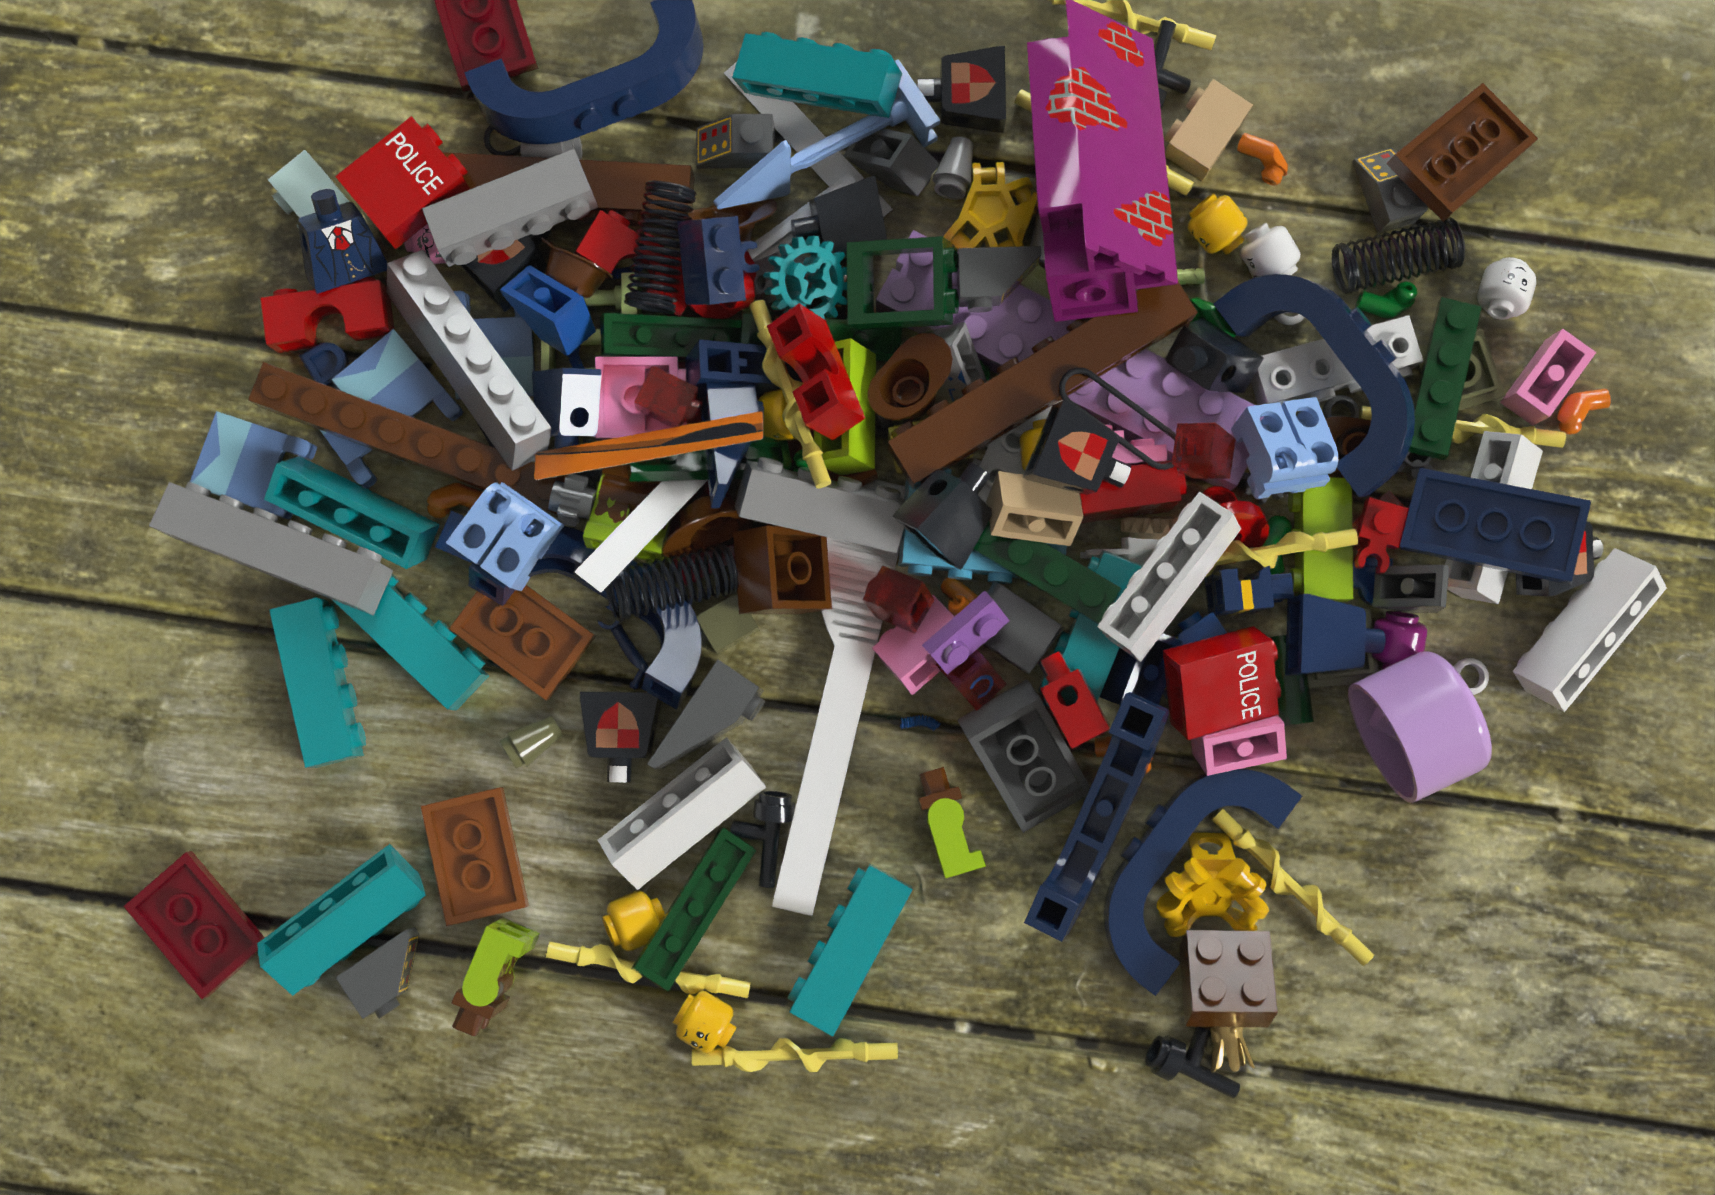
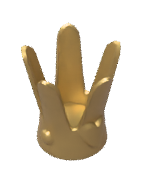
(1234, 1044)

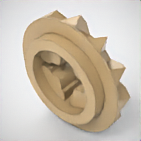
(1148, 526)

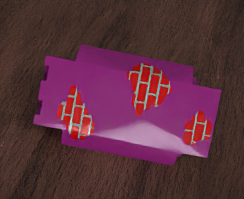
(1100, 166)

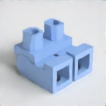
(1285, 448)
(505, 534)

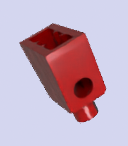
(1084, 717)

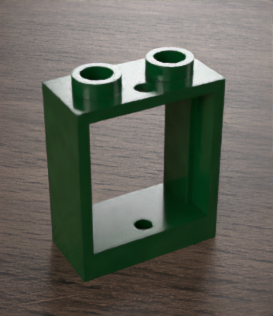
(861, 283)

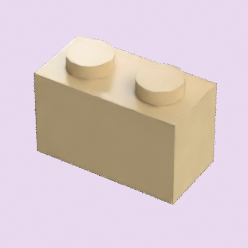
(1207, 128)
(1033, 510)

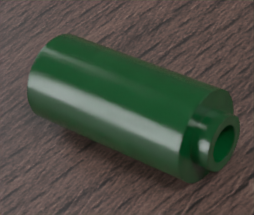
(1295, 697)

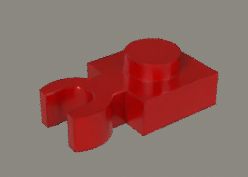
(1381, 528)

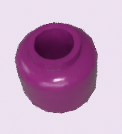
(1403, 637)

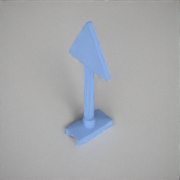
(772, 173)

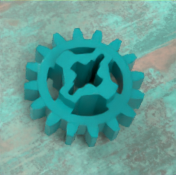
(818, 266)

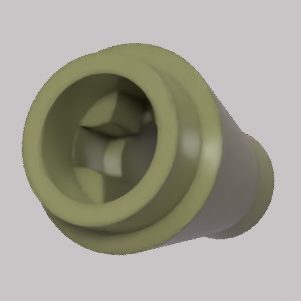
(530, 741)

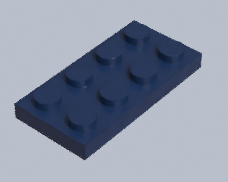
(1495, 525)

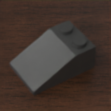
(714, 709)
(1025, 755)

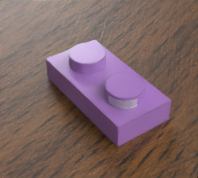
(966, 632)

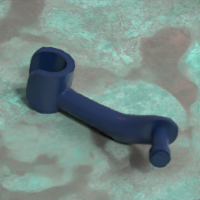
(629, 650)

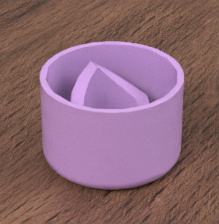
(1420, 725)

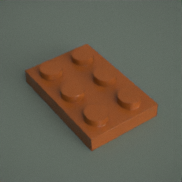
(525, 637)
(474, 856)

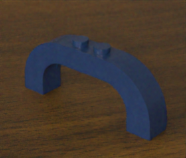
(599, 98)
(1368, 362)
(677, 628)
(1150, 855)
(1069, 884)

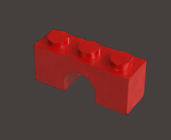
(612, 241)
(293, 316)
(827, 394)

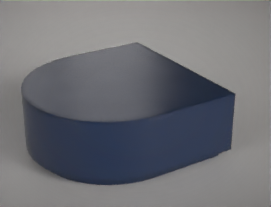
(325, 362)

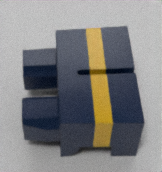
(1252, 595)

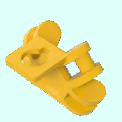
(993, 209)
(1211, 887)

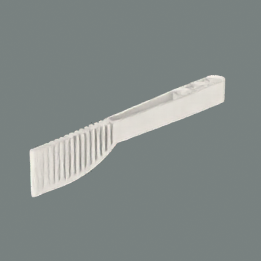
(853, 634)

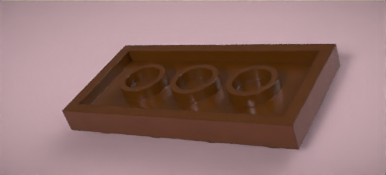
(1462, 151)

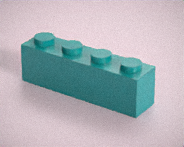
(818, 74)
(351, 511)
(1085, 644)
(422, 646)
(317, 682)
(340, 920)
(850, 950)

